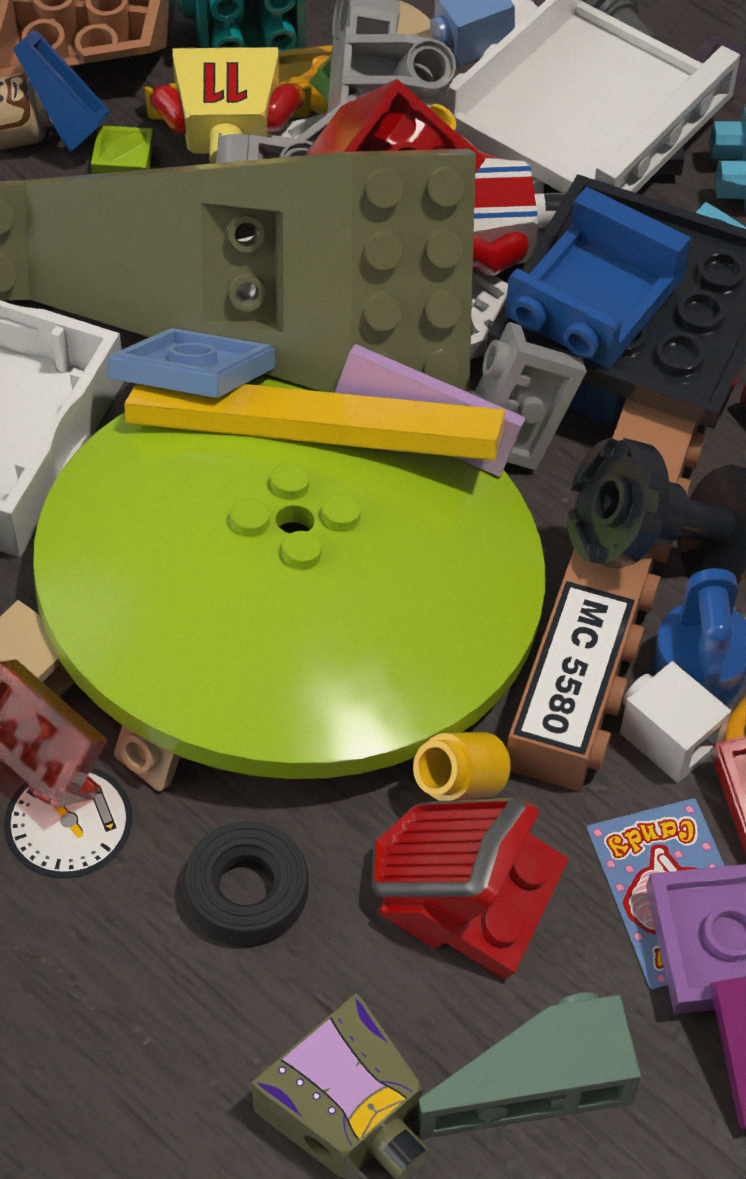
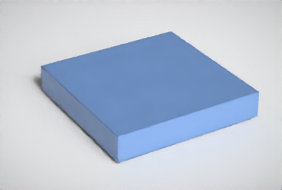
(192, 362)

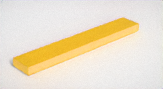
(325, 419)

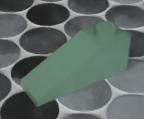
(552, 1066)

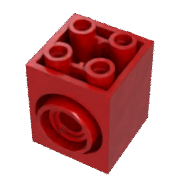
(388, 121)

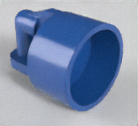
(706, 635)

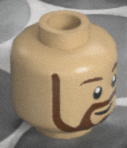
(21, 113)

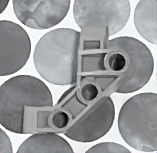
(363, 59)

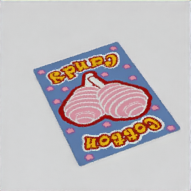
(648, 843)

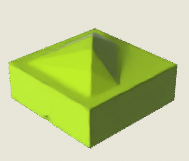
(122, 149)

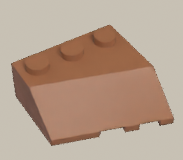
(85, 28)

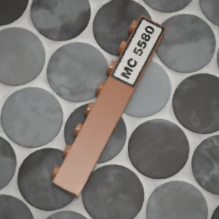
(595, 631)

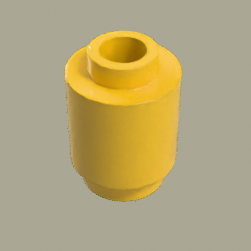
(462, 766)

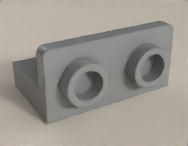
(532, 384)

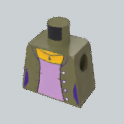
(345, 1096)

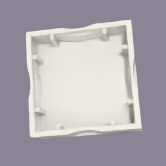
(49, 407)

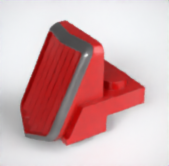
(467, 877)

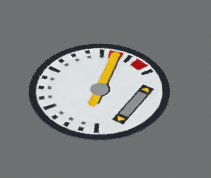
(71, 837)

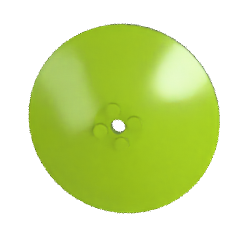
(275, 645)

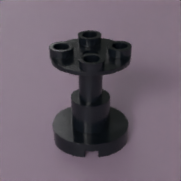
(633, 505)

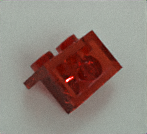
(46, 739)

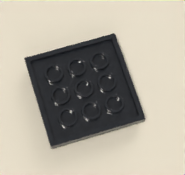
(695, 341)

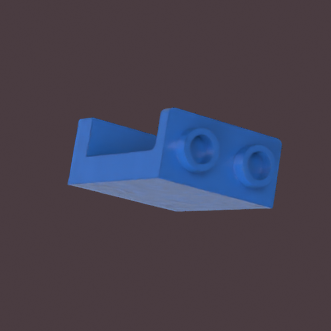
(600, 279)

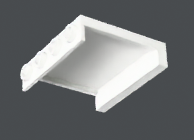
(587, 97)

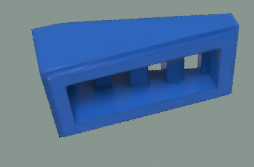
(62, 92)

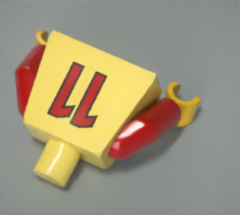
(226, 95)

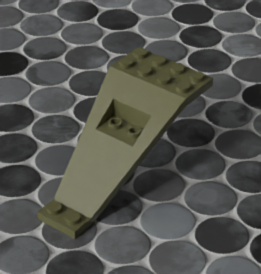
(339, 255)

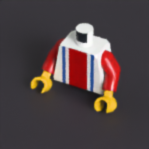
(504, 210)

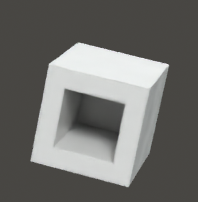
(673, 720)

